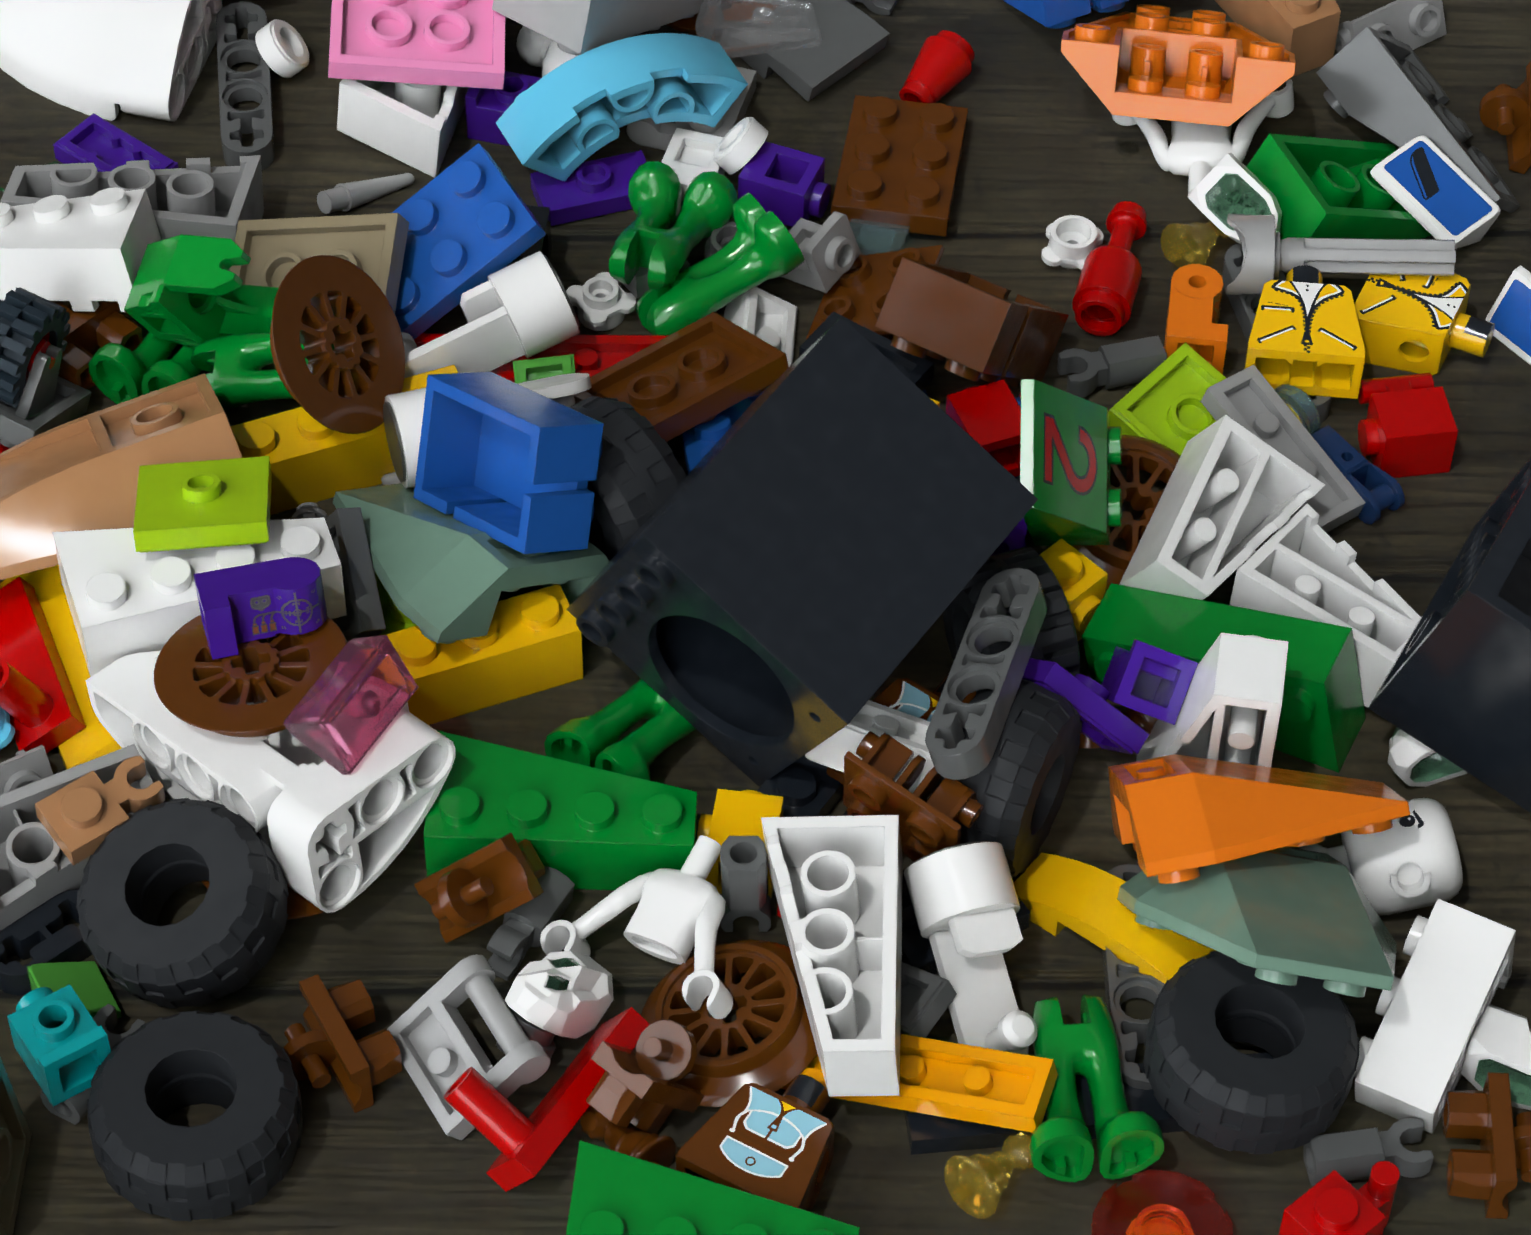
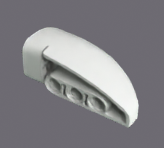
(109, 52)
(322, 826)

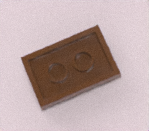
(901, 163)
(691, 375)

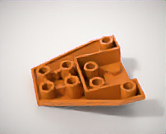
(1176, 65)
(1214, 811)

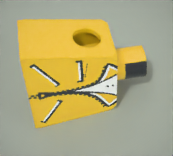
(1416, 321)
(1308, 336)

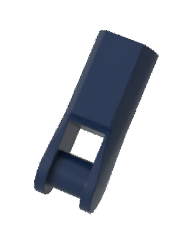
(1372, 483)

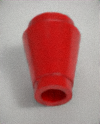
(938, 68)

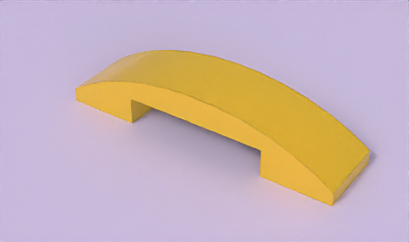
(1085, 900)

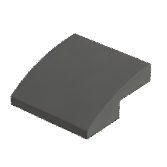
(847, 42)

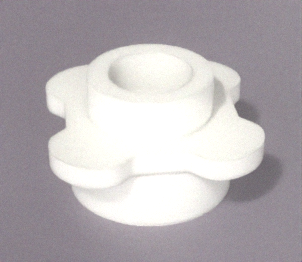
(1070, 241)
(601, 302)

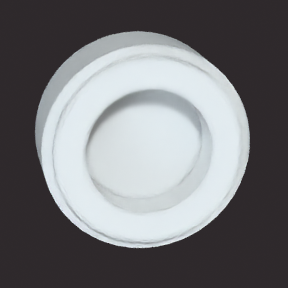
(282, 48)
(740, 145)

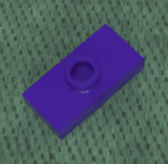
(106, 147)
(590, 191)
(1099, 719)

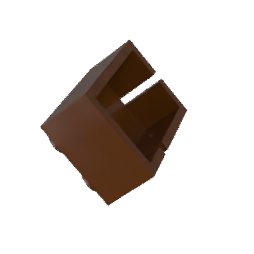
(969, 323)

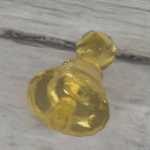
(1189, 242)
(980, 1179)

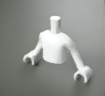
(1200, 147)
(672, 917)

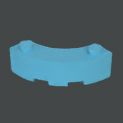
(613, 85)

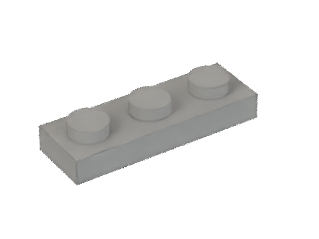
(1259, 409)

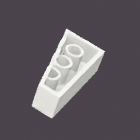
(402, 119)
(76, 246)
(138, 600)
(843, 924)

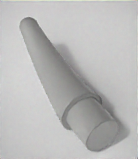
(357, 193)

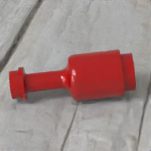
(1111, 274)

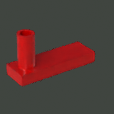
(32, 673)
(532, 1140)

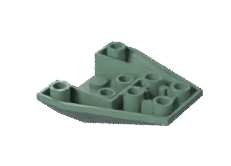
(449, 572)
(1277, 913)

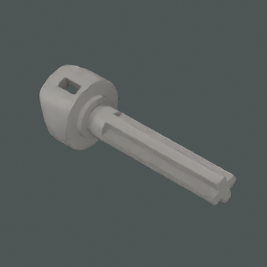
(1267, 254)

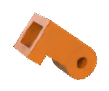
(1195, 314)

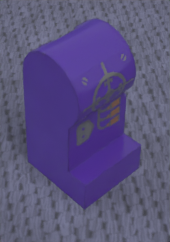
(259, 602)

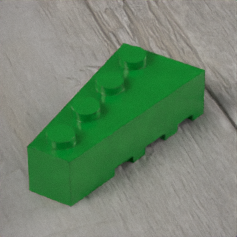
(1322, 679)
(578, 817)
(643, 1198)

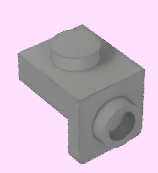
(826, 249)

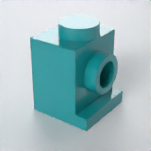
(58, 1041)

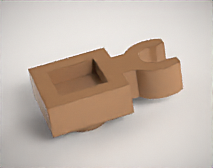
(89, 811)

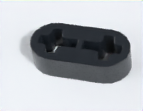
(41, 938)

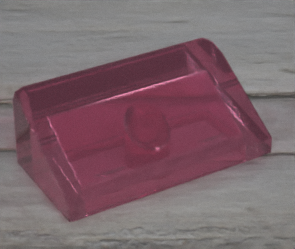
(352, 702)

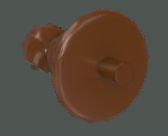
(629, 1140)

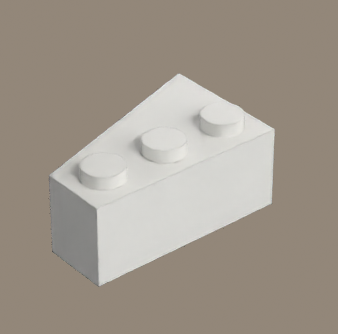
(1216, 511)
(1317, 580)
(1229, 705)
(1432, 1013)

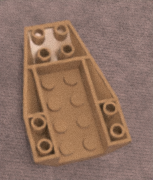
(89, 468)

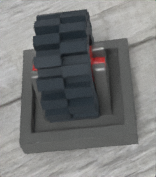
(30, 361)

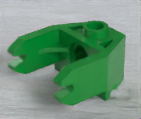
(192, 297)

